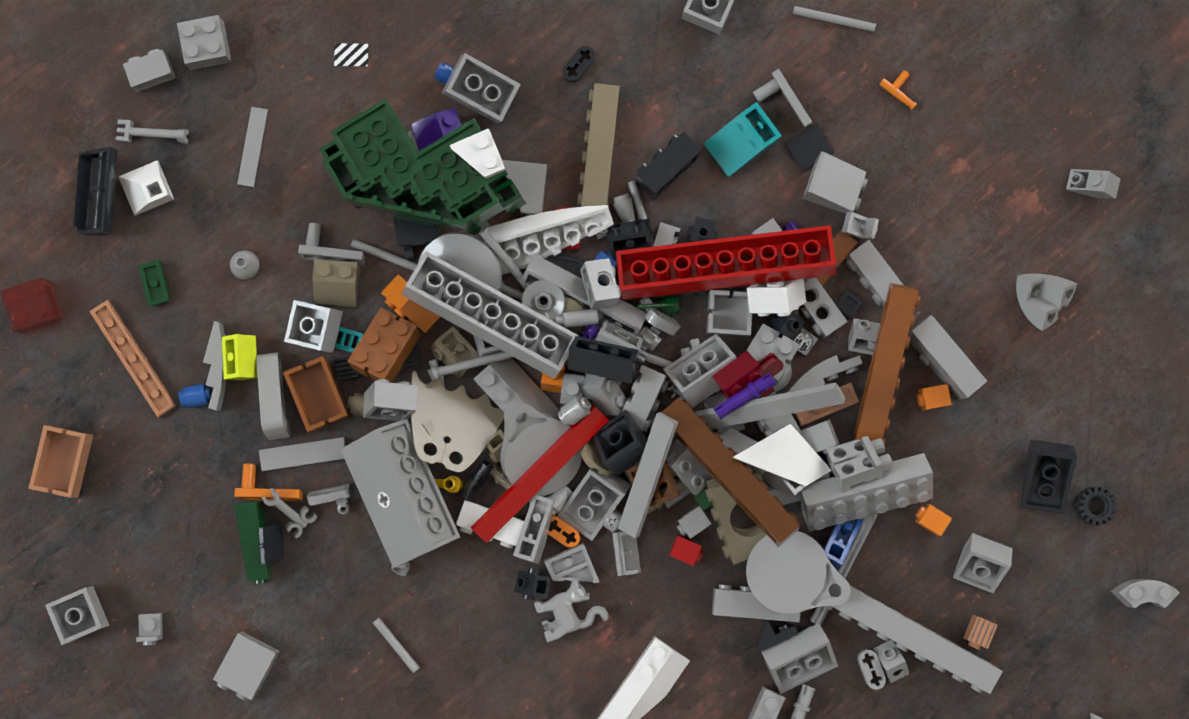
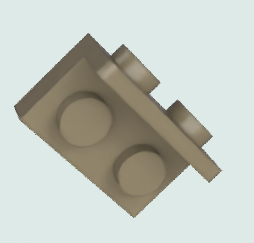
(452, 349)

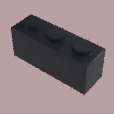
(603, 359)

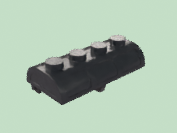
(95, 191)

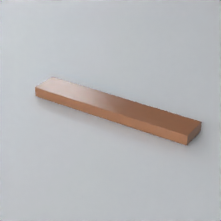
(133, 358)

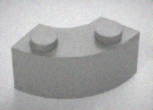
(1140, 591)

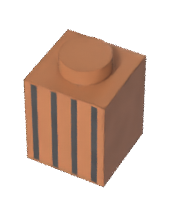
(979, 632)

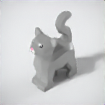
(565, 616)

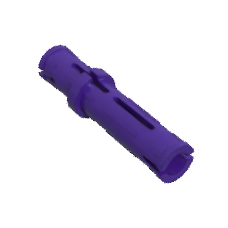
(741, 398)

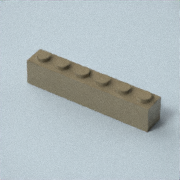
(600, 145)

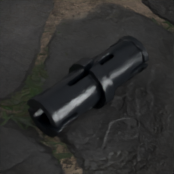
(476, 480)

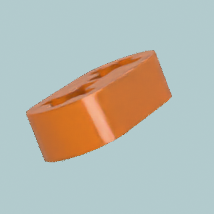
(565, 527)

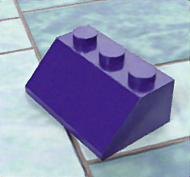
(434, 127)

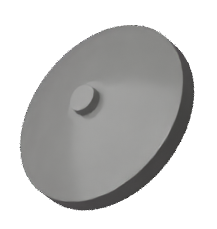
(469, 255)

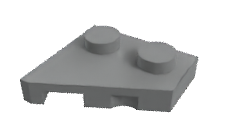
(572, 565)

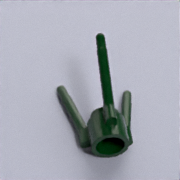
(668, 305)

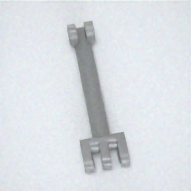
(130, 131)

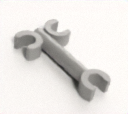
(299, 521)

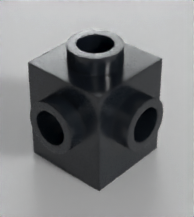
(702, 227)
(787, 325)
(532, 584)

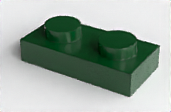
(154, 283)

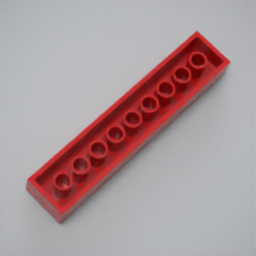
(726, 262)

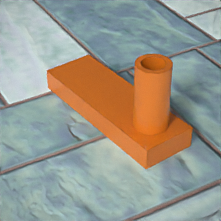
(249, 492)

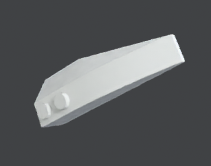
(548, 232)
(646, 682)

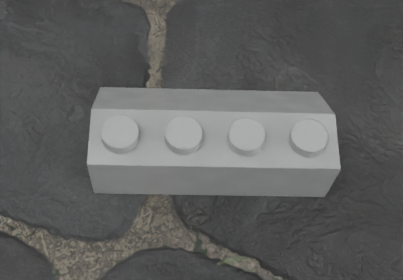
(507, 382)

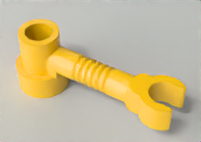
(445, 483)

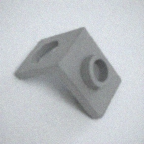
(891, 660)

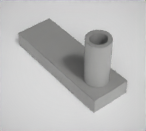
(780, 83)
(312, 251)

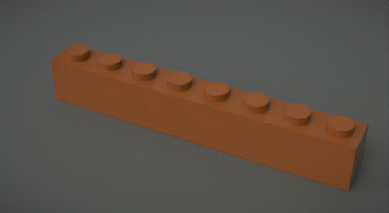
(886, 362)

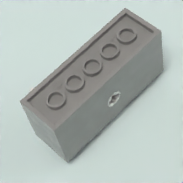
(399, 493)

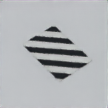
(351, 54)

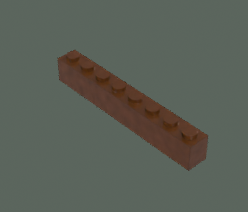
(731, 473)

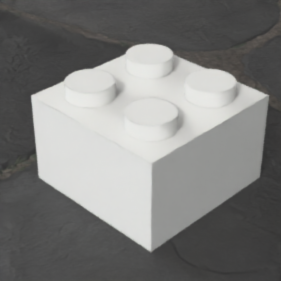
(776, 297)

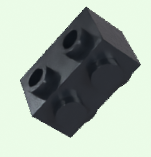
(630, 235)

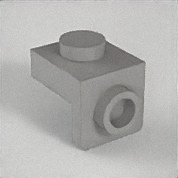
(860, 226)

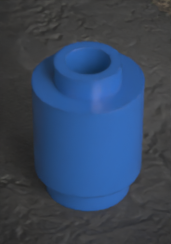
(195, 396)

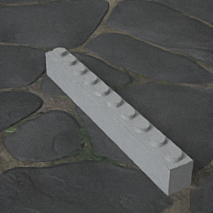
(918, 639)

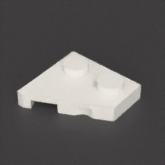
(480, 153)

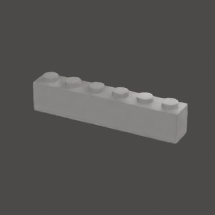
(621, 314)

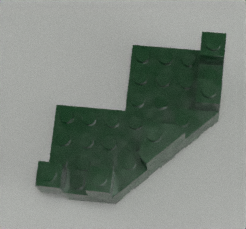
(383, 171)

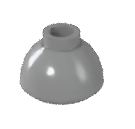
(244, 264)

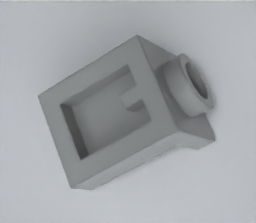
(150, 628)

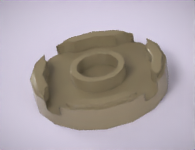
(592, 458)

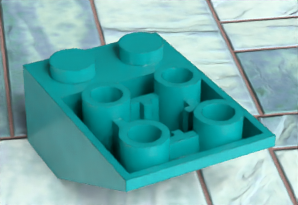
(742, 139)

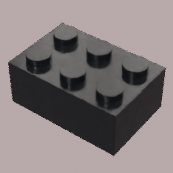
(667, 165)

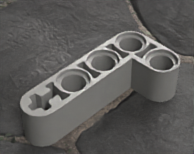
(271, 397)

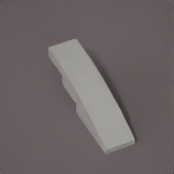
(215, 358)

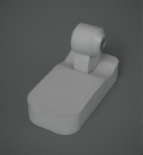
(337, 493)

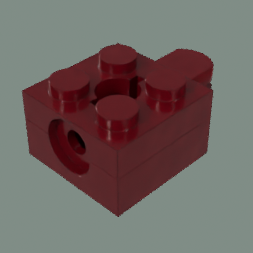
(744, 370)

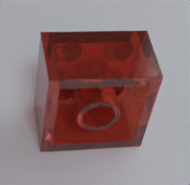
(31, 305)

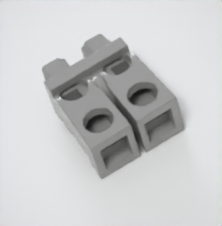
(858, 462)

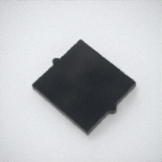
(807, 146)
(271, 543)

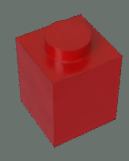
(686, 551)

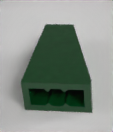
(250, 518)

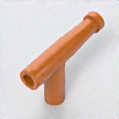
(894, 89)

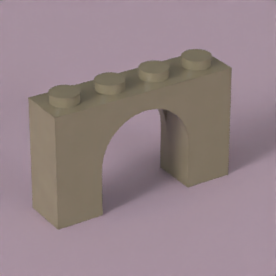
(737, 541)

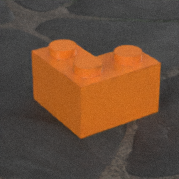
(404, 307)

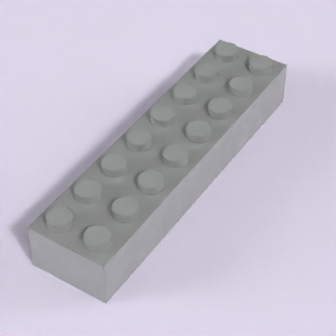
(489, 314)

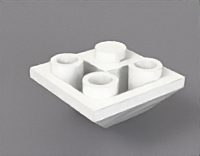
(146, 188)

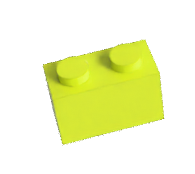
(239, 357)

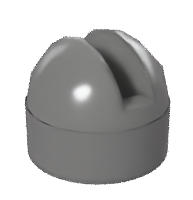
(402, 569)

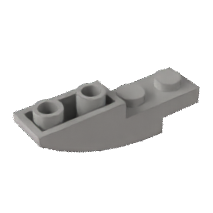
(826, 369)

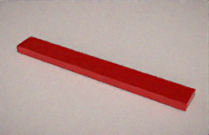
(538, 474)

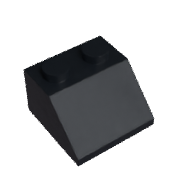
(620, 443)

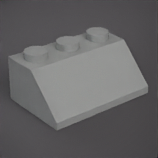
(694, 370)
(800, 658)

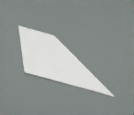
(786, 456)

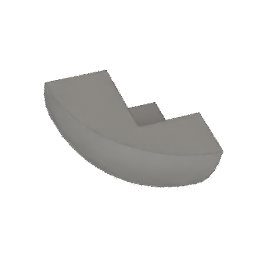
(1043, 297)

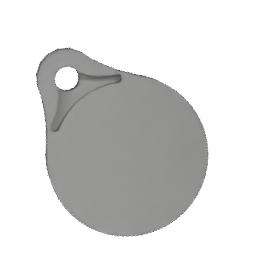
(528, 440)
(793, 575)

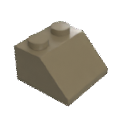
(336, 283)

